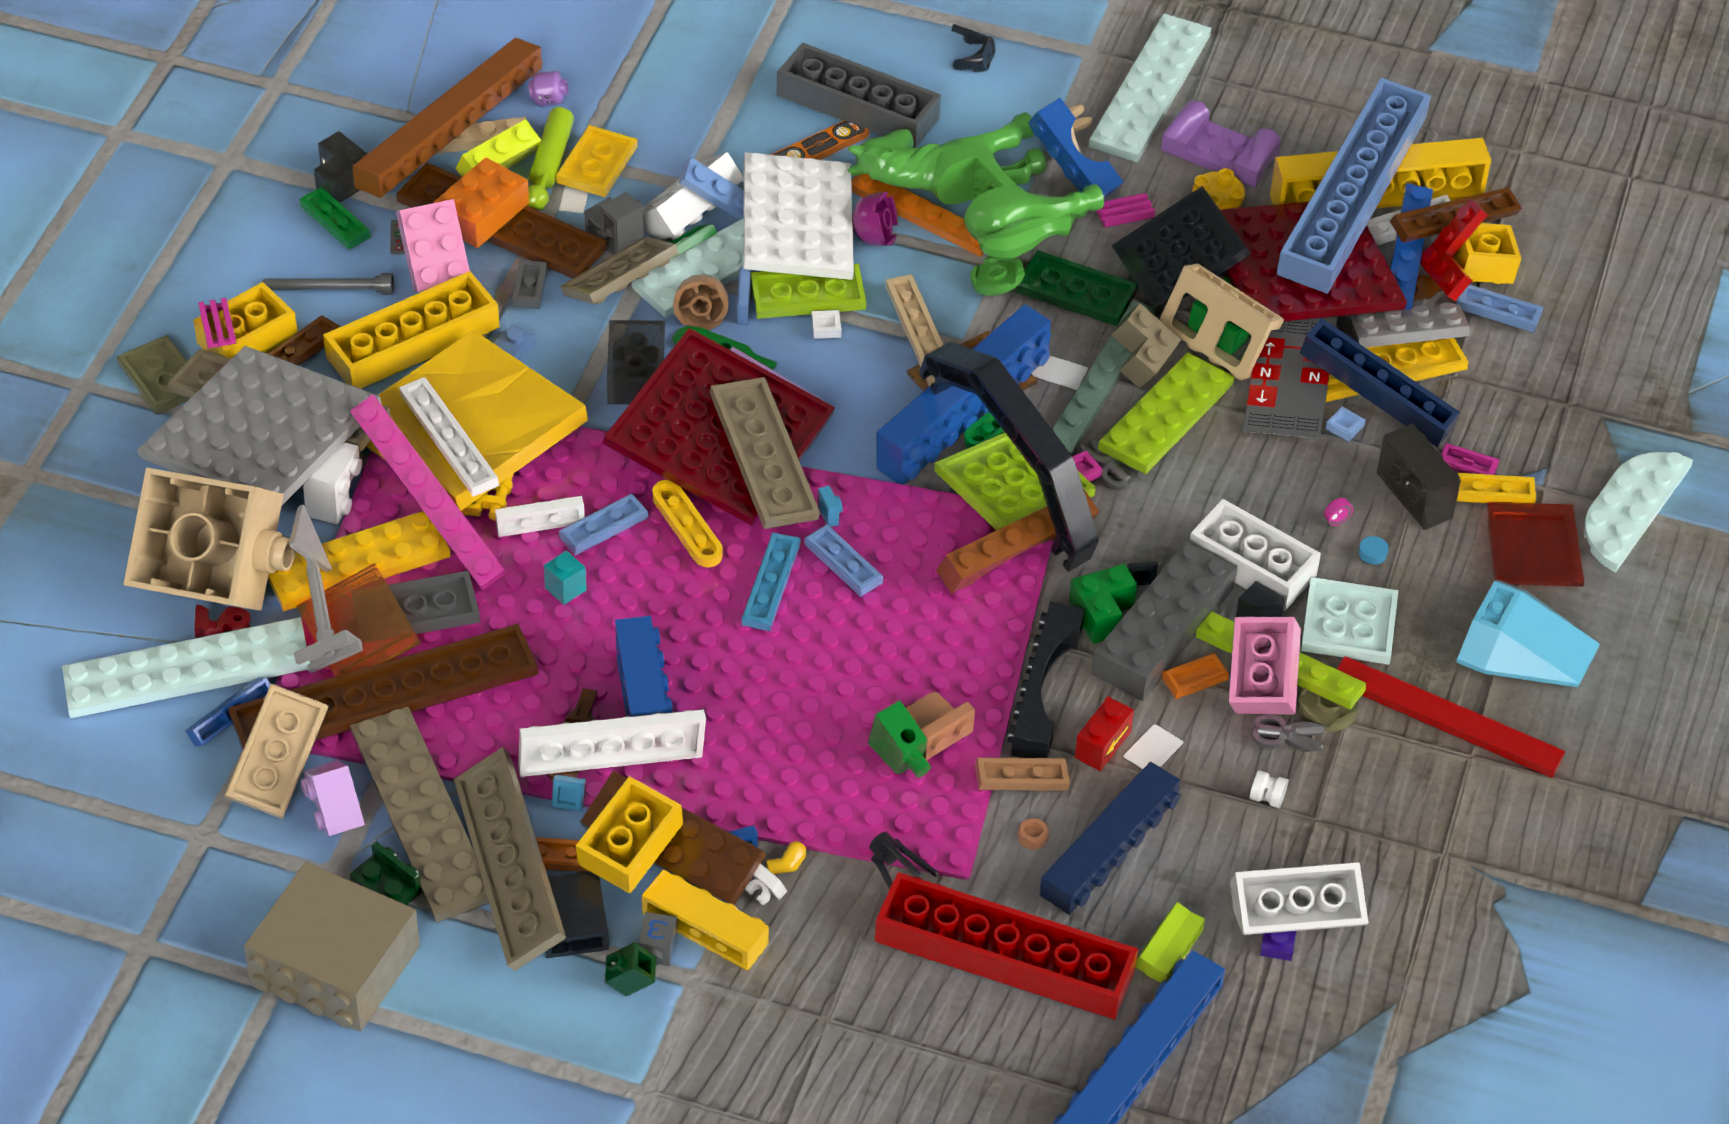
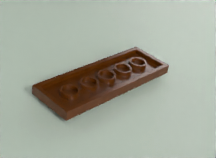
(698, 851)

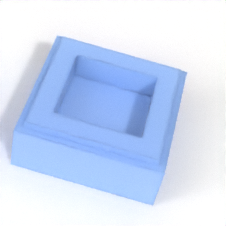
(1345, 424)

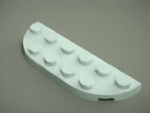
(1631, 504)

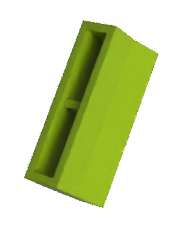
(1170, 943)

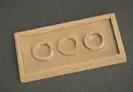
(276, 751)

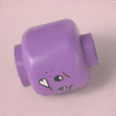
(548, 88)

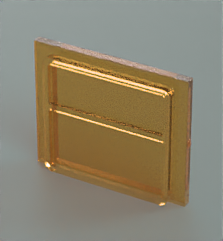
(369, 612)

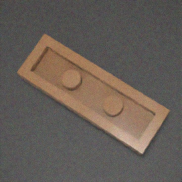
(1022, 774)

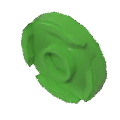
(997, 276)

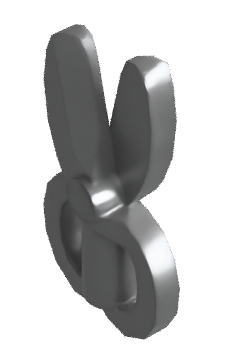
(1111, 466)
(1292, 734)

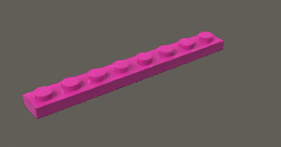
(428, 492)

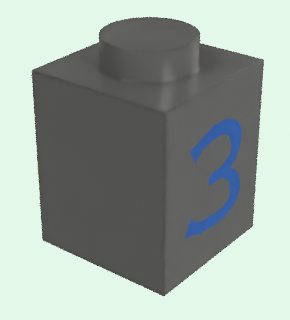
(659, 936)

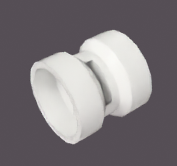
(1269, 789)

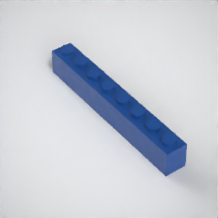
(1146, 1043)

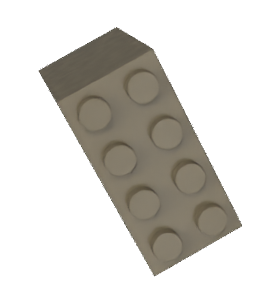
(332, 946)

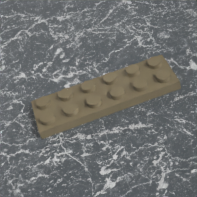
(764, 453)

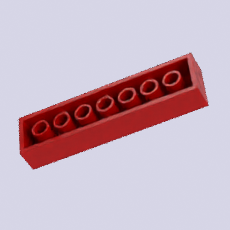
(1006, 945)

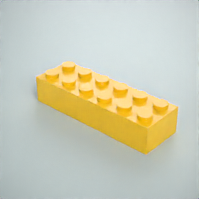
(410, 330)

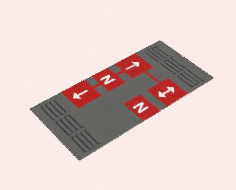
(1286, 387)

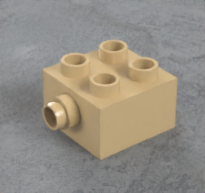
(206, 539)

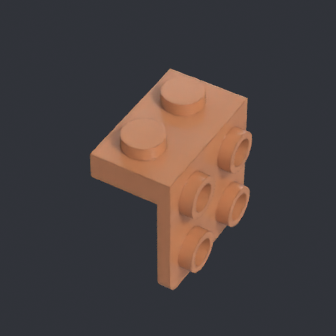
(941, 722)

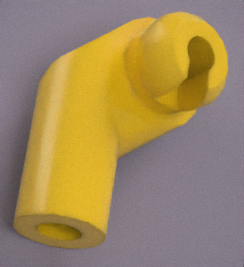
(790, 860)

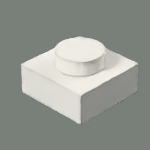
(826, 324)

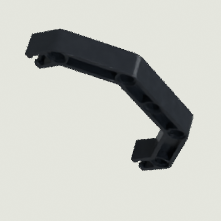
(1030, 434)

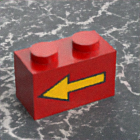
(1104, 733)

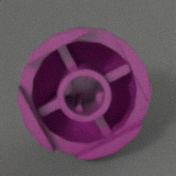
(875, 219)

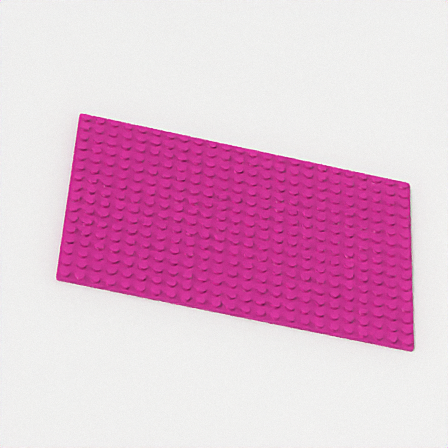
(779, 705)

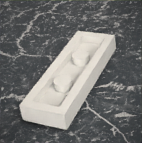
(539, 516)

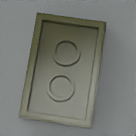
(151, 369)

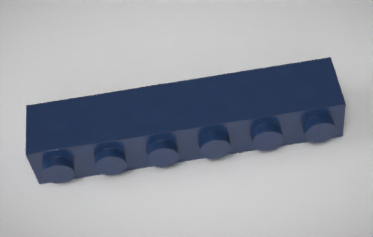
(1379, 382)
(1110, 838)

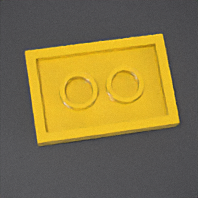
(597, 161)

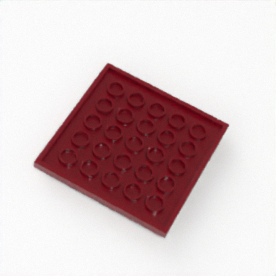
(1360, 288)
(679, 433)

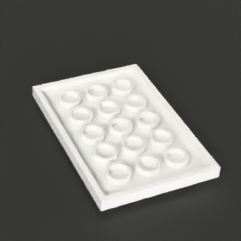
(797, 216)

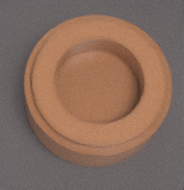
(1033, 833)

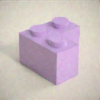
(334, 796)

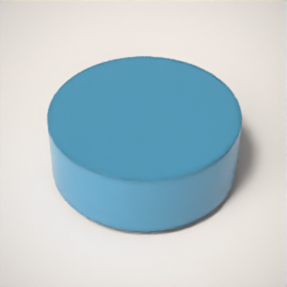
(1373, 550)

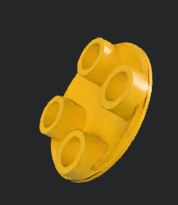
(1222, 187)

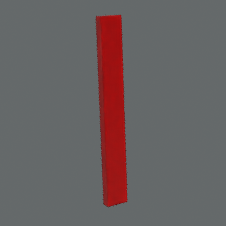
(1455, 719)

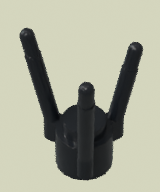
(889, 850)

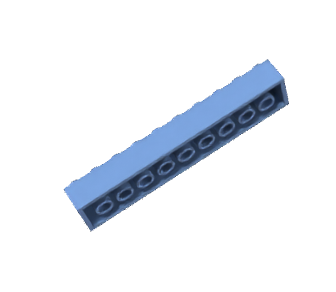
(1353, 185)

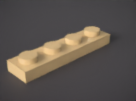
(479, 133)

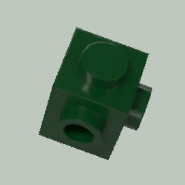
(630, 969)

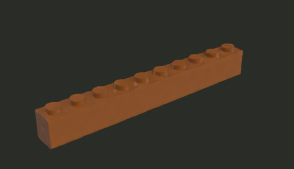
(447, 117)

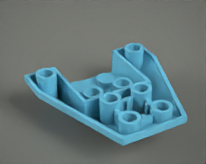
(1525, 640)

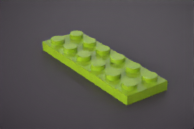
(1166, 413)

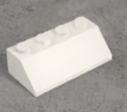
(680, 206)
(1299, 898)

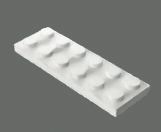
(611, 742)

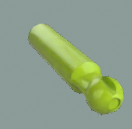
(549, 156)

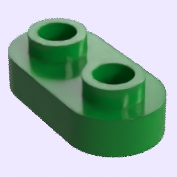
(982, 430)

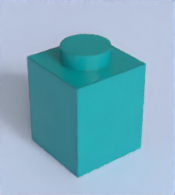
(565, 577)

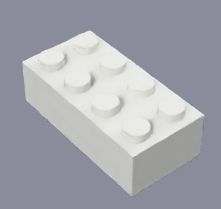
(1257, 551)

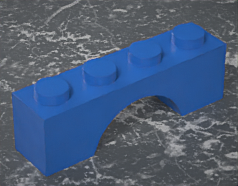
(1054, 128)

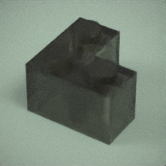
(336, 166)

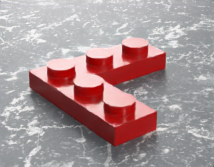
(1439, 259)

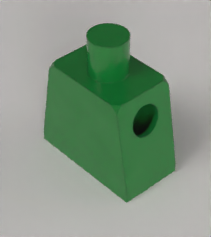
(899, 740)

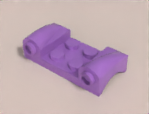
(1216, 147)

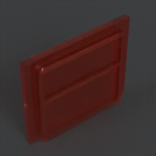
(1534, 544)

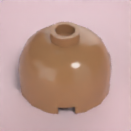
(701, 302)

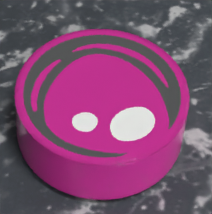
(1338, 511)

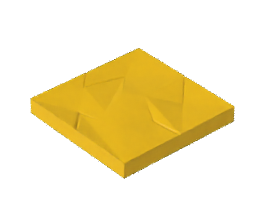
(496, 401)

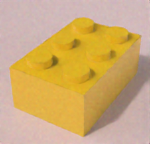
(257, 319)
(629, 834)

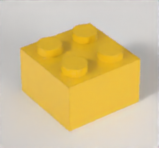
(1490, 254)

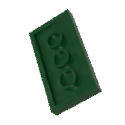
(1077, 288)

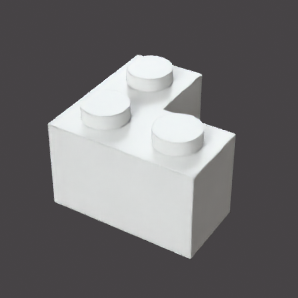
(328, 487)

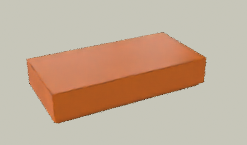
(1195, 675)

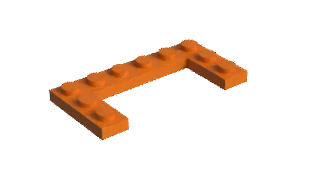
(921, 212)

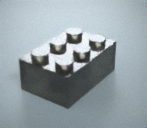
(633, 356)
(1418, 476)

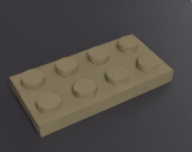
(619, 270)

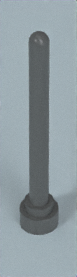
(382, 283)

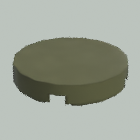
(1325, 712)

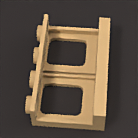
(1224, 305)

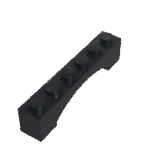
(1060, 632)

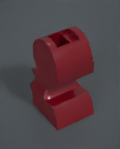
(231, 619)

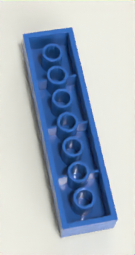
(938, 420)

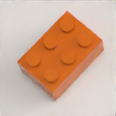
(486, 200)

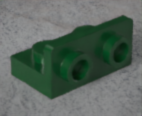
(388, 875)

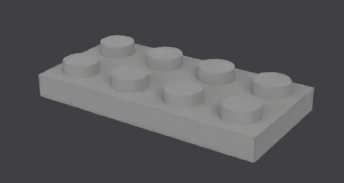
(1410, 325)

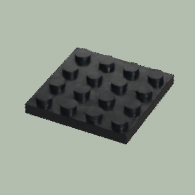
(1179, 236)

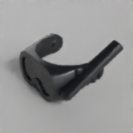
(979, 61)

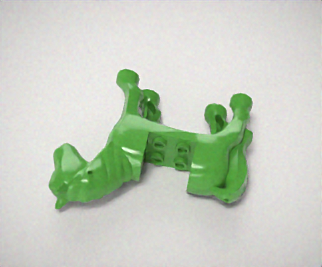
(964, 169)

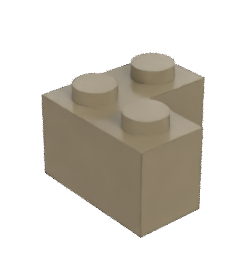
(1147, 341)

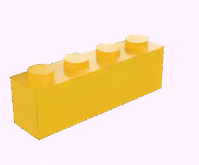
(707, 919)

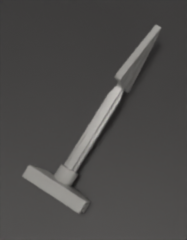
(329, 646)

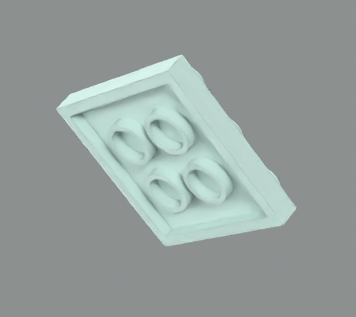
(1349, 620)

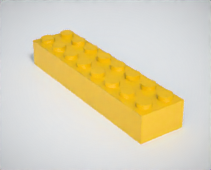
(1447, 167)

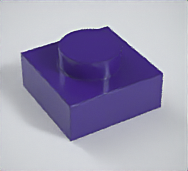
(1278, 945)

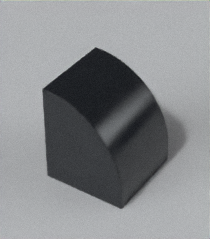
(1260, 602)

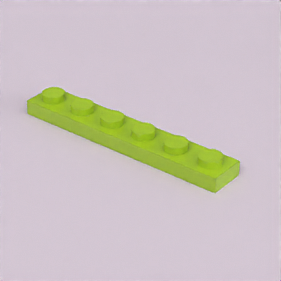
(1311, 673)

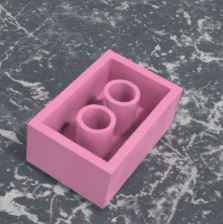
(432, 244)
(1264, 665)

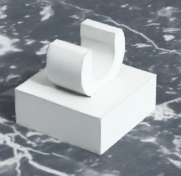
(768, 883)

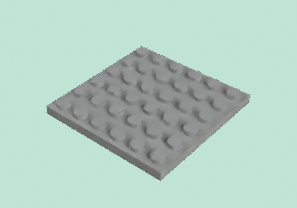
(258, 424)

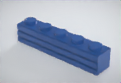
(219, 718)

